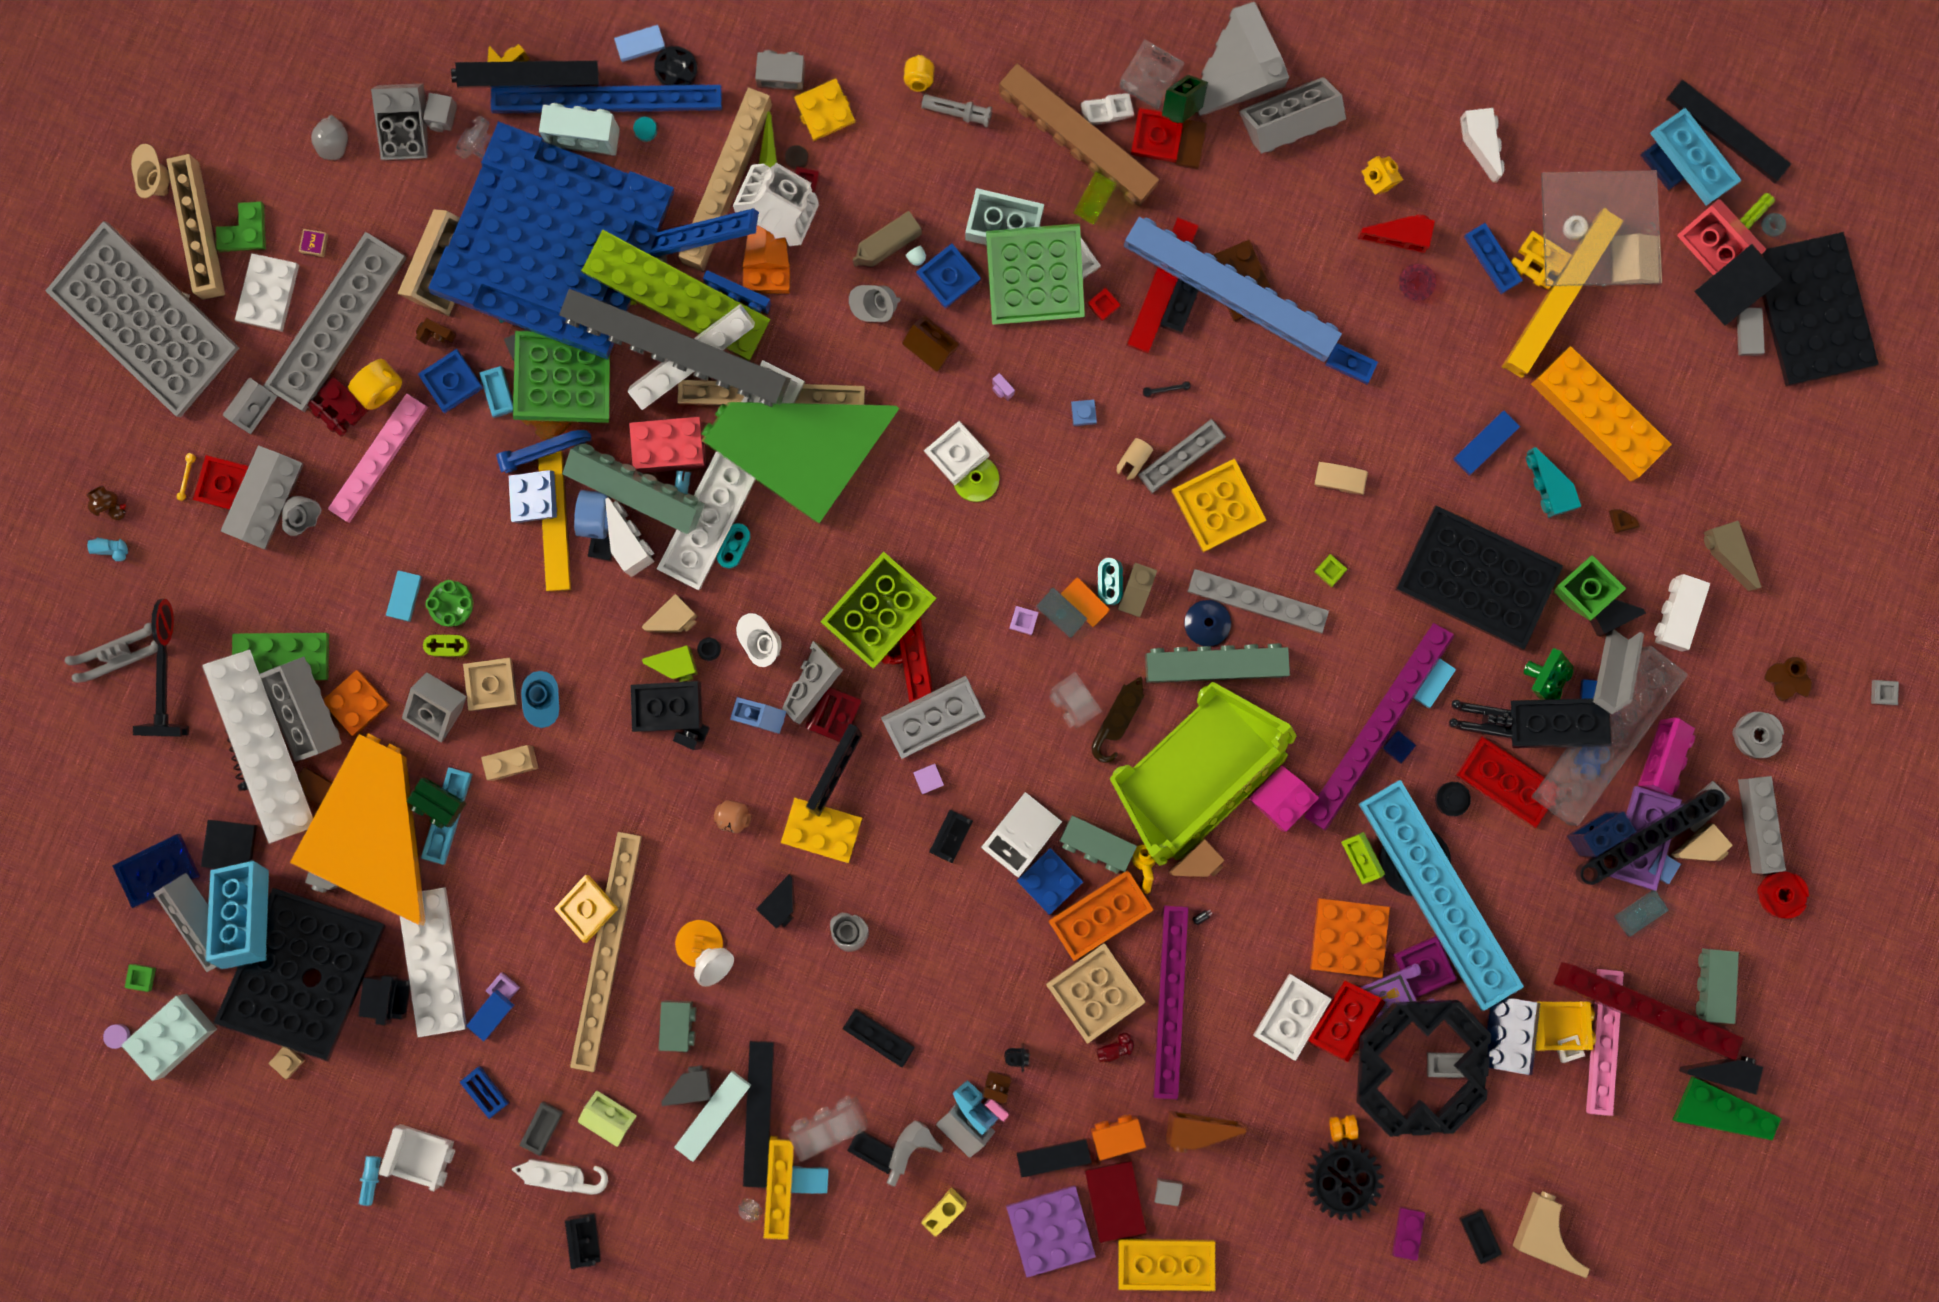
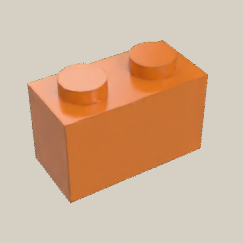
(1117, 1137)

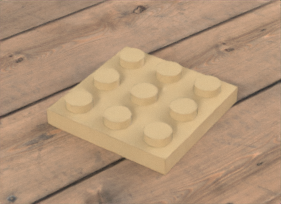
(1095, 993)

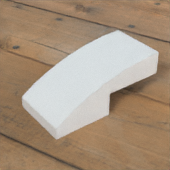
(1108, 110)

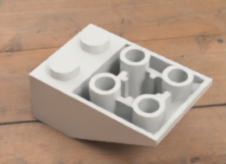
(624, 541)
(1021, 834)

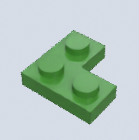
(249, 233)

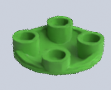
(450, 603)

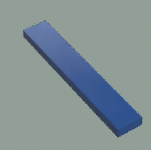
(705, 232)

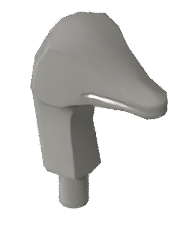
(913, 1136)

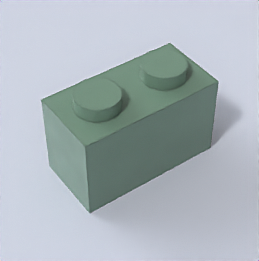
(676, 1025)

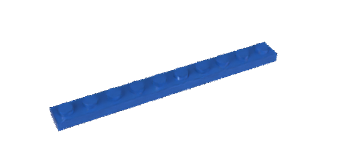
(609, 98)

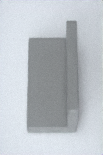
(249, 405)
(962, 1132)

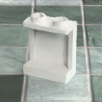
(417, 1156)

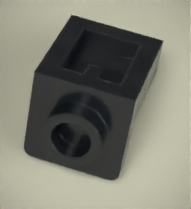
(692, 738)

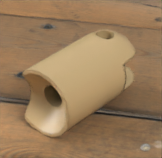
(1135, 455)

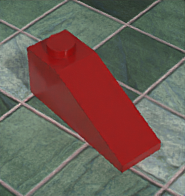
(1407, 233)

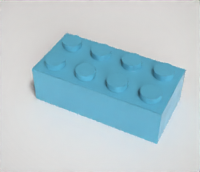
(237, 915)

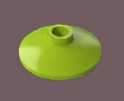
(984, 488)

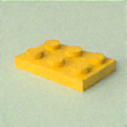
(828, 835)

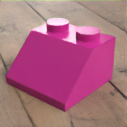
(1283, 798)

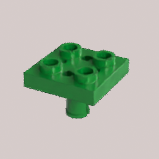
(1551, 676)

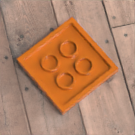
(1349, 938)

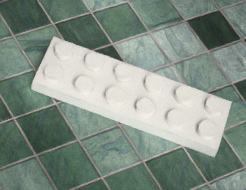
(434, 968)

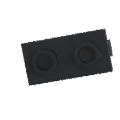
(1017, 1057)

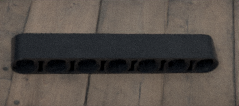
(1660, 832)

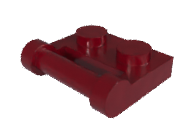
(840, 717)

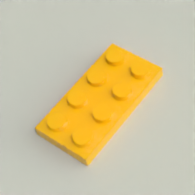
(1166, 1264)

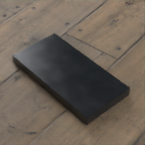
(1559, 723)

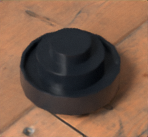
(1452, 799)

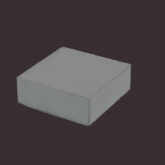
(1884, 692)

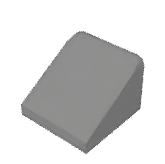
(1168, 1192)

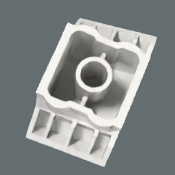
(782, 200)

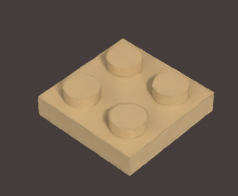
(490, 684)

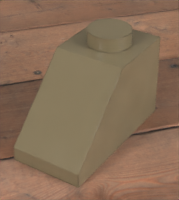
(1137, 589)

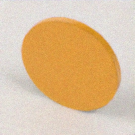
(696, 938)

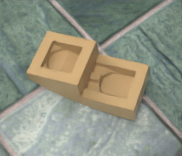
(1341, 477)

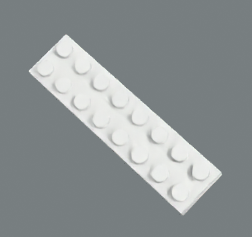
(258, 745)

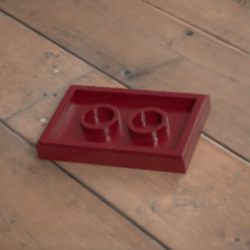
(1115, 1201)

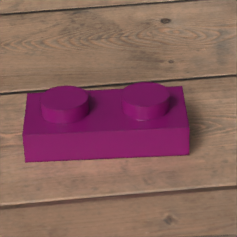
(1408, 1233)

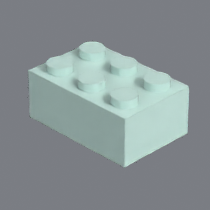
(579, 129)
(1000, 212)
(169, 1037)

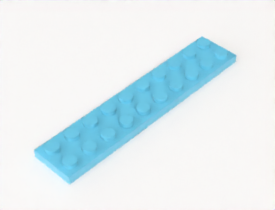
(1441, 895)

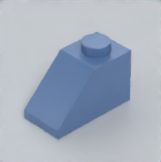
(758, 715)

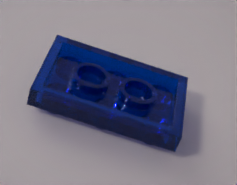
(154, 869)

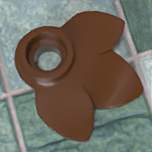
(1786, 681)

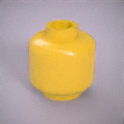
(918, 73)

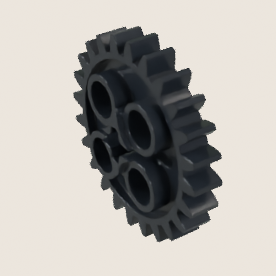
(1331, 1196)

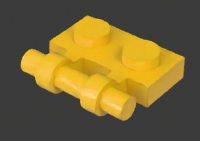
(1533, 251)

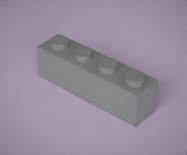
(1761, 825)

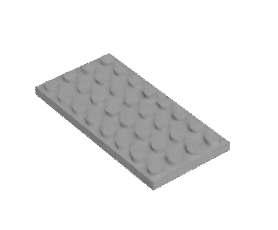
(142, 319)

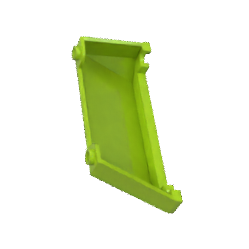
(1201, 771)

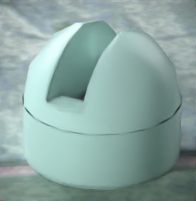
(916, 256)

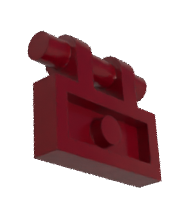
(343, 401)

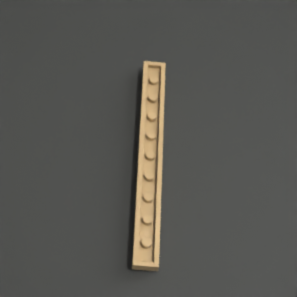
(606, 954)

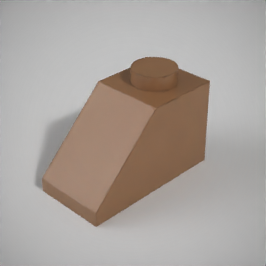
(1199, 862)

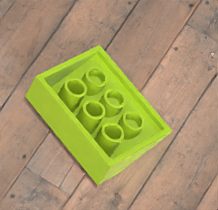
(878, 610)

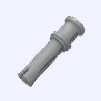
(969, 113)

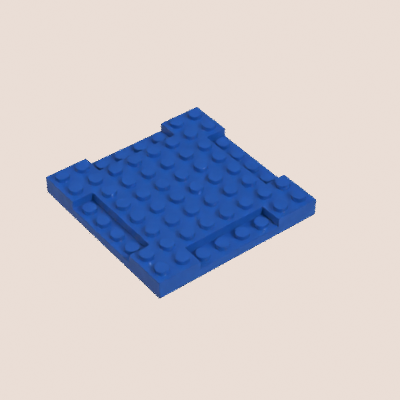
(535, 227)

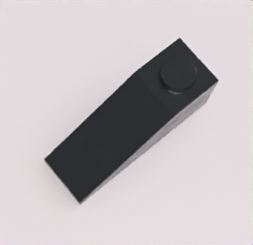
(1737, 1074)

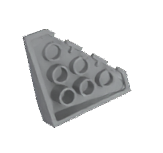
(1243, 62)

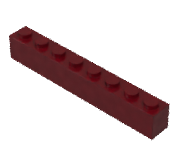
(1648, 1011)

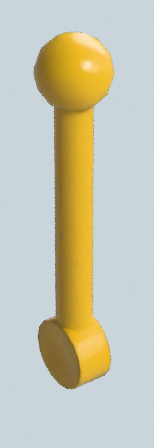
(190, 458)

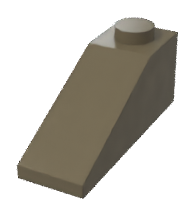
(1730, 549)

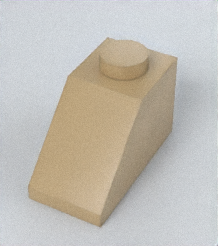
(671, 617)
(1704, 844)

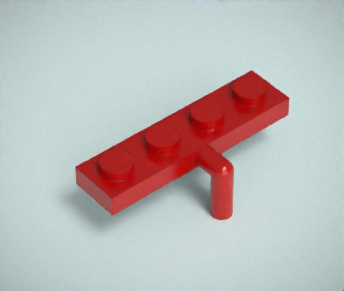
(914, 661)

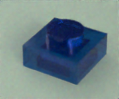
(1399, 747)

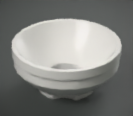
(713, 966)

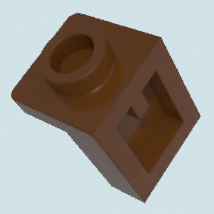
(436, 331)
(997, 1087)

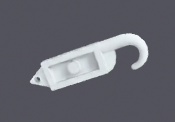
(559, 1176)

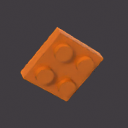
(355, 703)

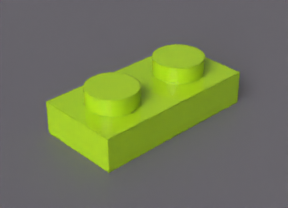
(1363, 858)

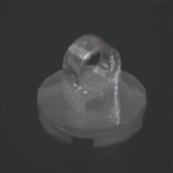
(474, 139)

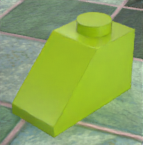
(675, 664)

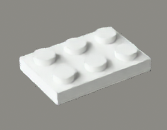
(267, 292)
(1292, 1017)

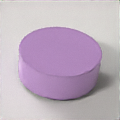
(116, 1035)

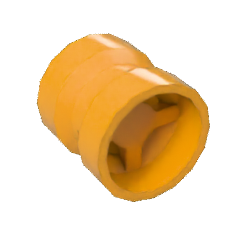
(1343, 1128)

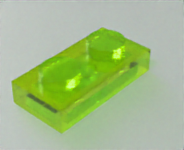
(1095, 198)

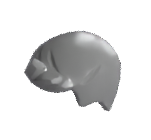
(329, 138)
(299, 514)
(849, 931)

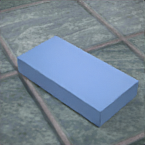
(639, 43)

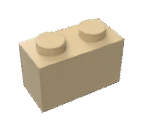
(509, 763)

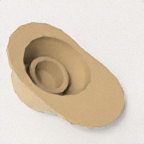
(149, 175)

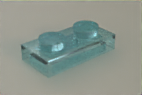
(1641, 913)

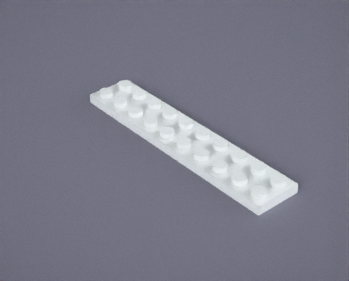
(724, 493)

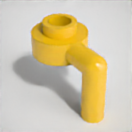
(1144, 863)

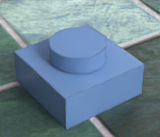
(1083, 412)

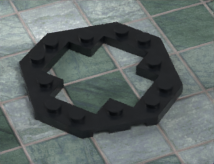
(1374, 1070)

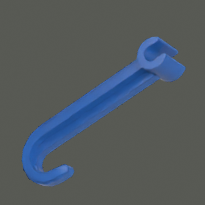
(509, 460)

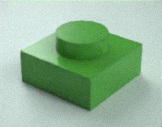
(140, 977)

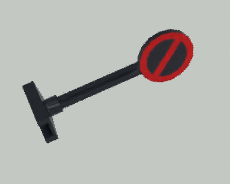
(162, 630)

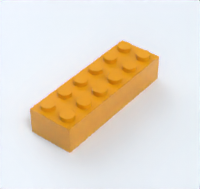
(1601, 414)

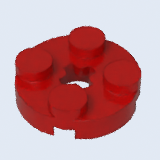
(1796, 899)

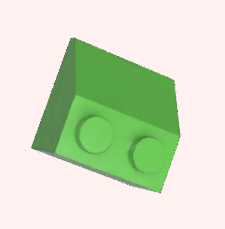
(1589, 589)

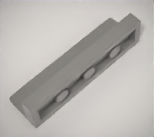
(1618, 671)
(188, 913)

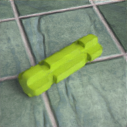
(1757, 210)

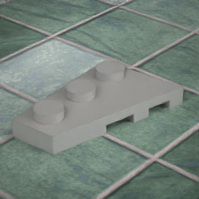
(814, 681)

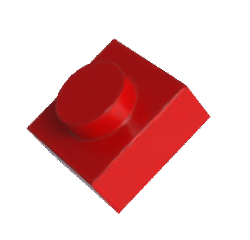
(1103, 304)

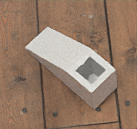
(1481, 138)

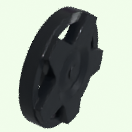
(675, 66)

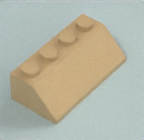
(425, 261)

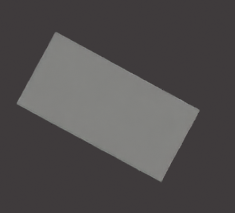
(933, 717)

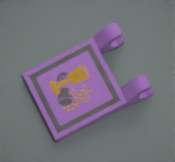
(1394, 987)

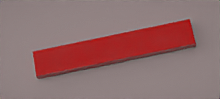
(1158, 296)

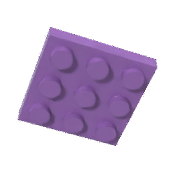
(1050, 1231)

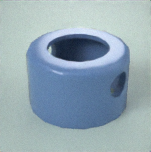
(591, 515)

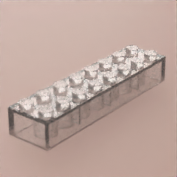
(1586, 771)

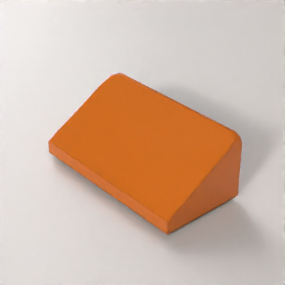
(1085, 601)

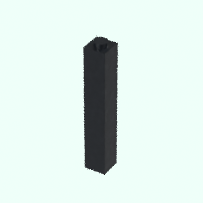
(525, 74)

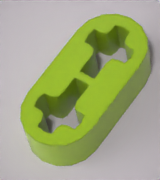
(446, 640)

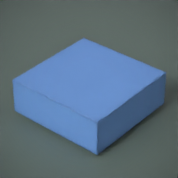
(1669, 869)

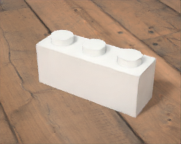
(1681, 612)

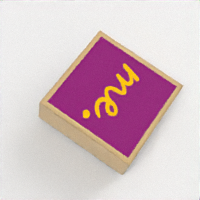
(313, 243)

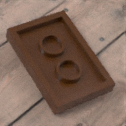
(1246, 263)

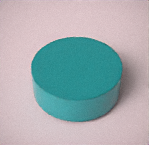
(645, 129)

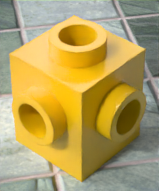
(1381, 174)

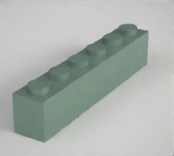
(633, 488)
(1217, 664)

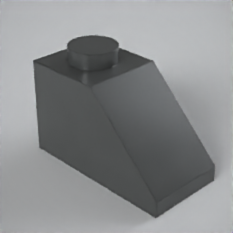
(690, 1087)

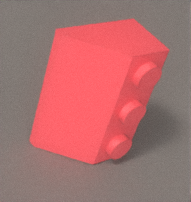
(1717, 237)

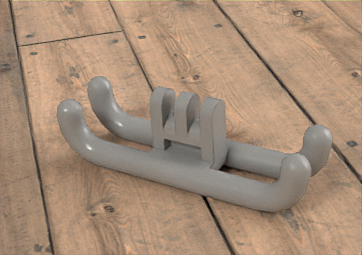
(114, 653)

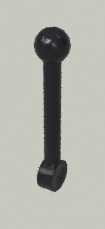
(1148, 391)

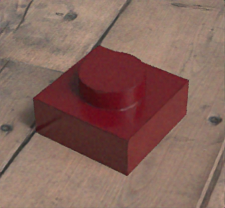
(809, 175)

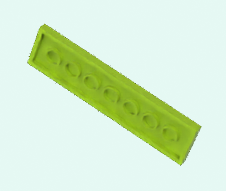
(666, 290)

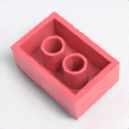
(667, 445)

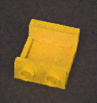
(1562, 1021)

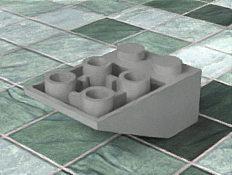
(400, 121)

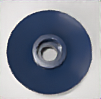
(1196, 628)

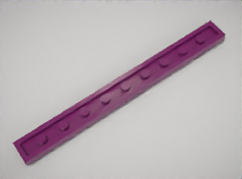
(1379, 726)

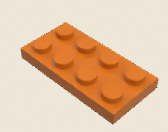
(1100, 915)

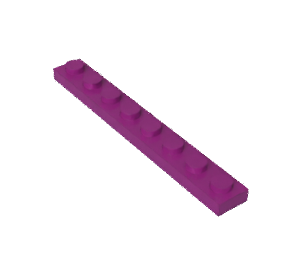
(1170, 1002)

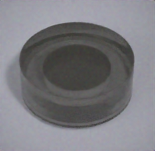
(796, 157)

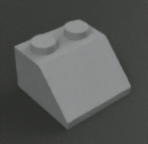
(433, 706)

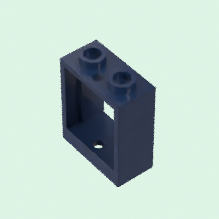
(1608, 831)

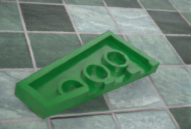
(1719, 1110)

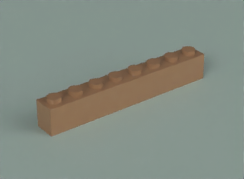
(1077, 135)

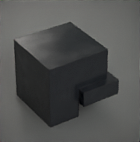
(384, 998)

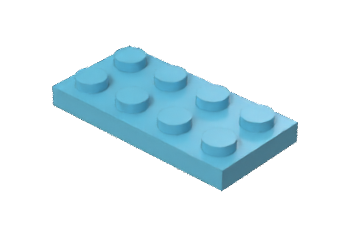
(1695, 156)

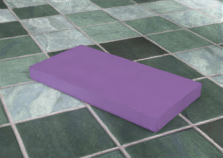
(1642, 809)

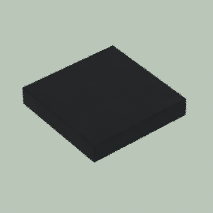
(228, 844)

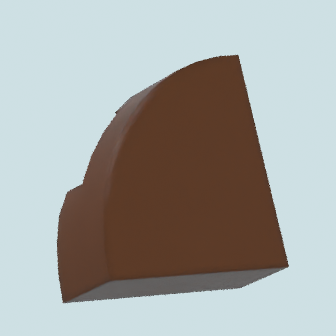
(1622, 520)

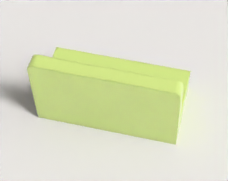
(606, 1118)

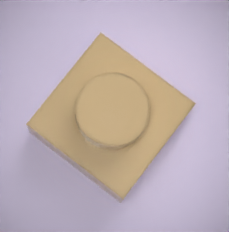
(286, 1062)

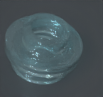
(1779, 221)

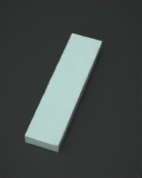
(712, 1116)

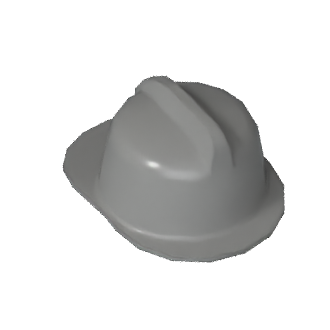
(873, 303)

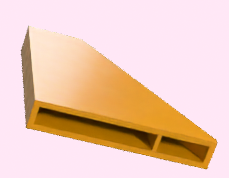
(367, 831)

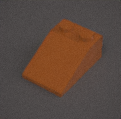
(1197, 1131)

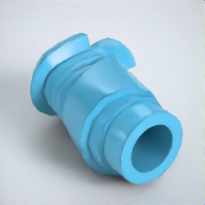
(102, 546)

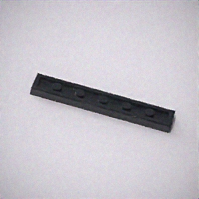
(1729, 131)
(758, 1114)

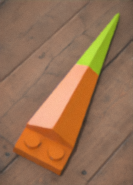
(766, 257)

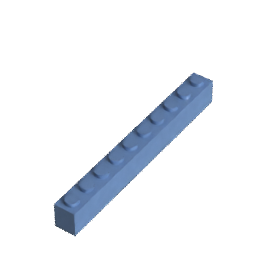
(1232, 289)

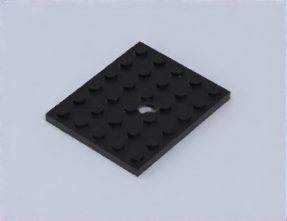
(270, 995)

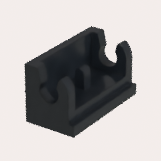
(950, 836)
(582, 1240)

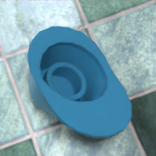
(540, 699)

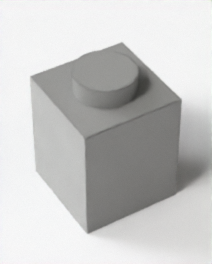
(440, 112)

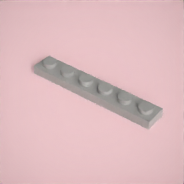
(1258, 601)

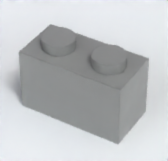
(780, 70)

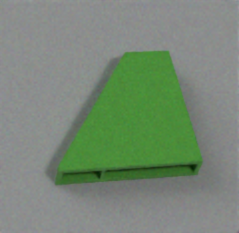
(798, 448)

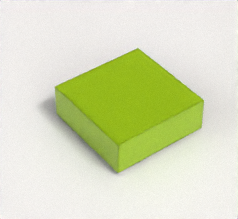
(1330, 570)

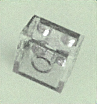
(1151, 74)
(1075, 701)

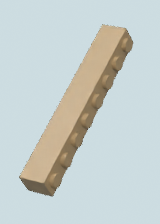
(729, 169)

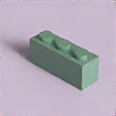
(1097, 844)
(1717, 985)

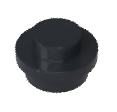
(709, 649)

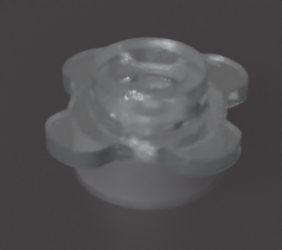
(749, 1210)

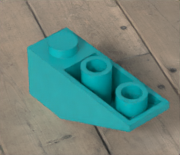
(1555, 488)

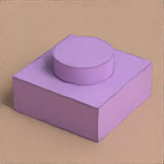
(1002, 387)

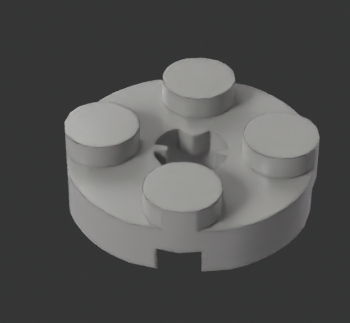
(1772, 736)

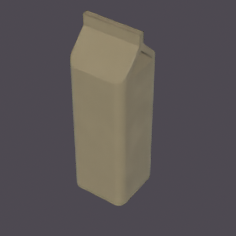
(887, 240)

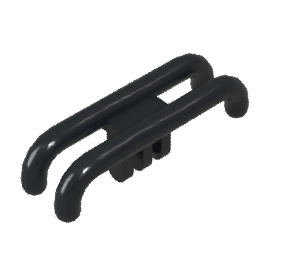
(1493, 721)

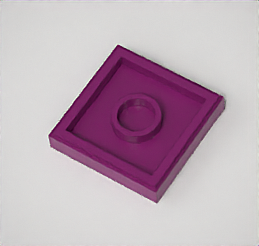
(1433, 963)

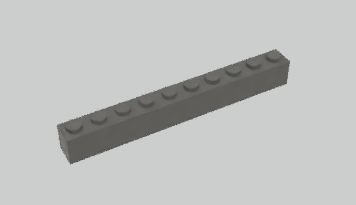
(675, 347)

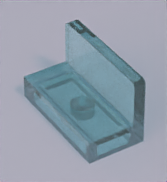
(1061, 612)

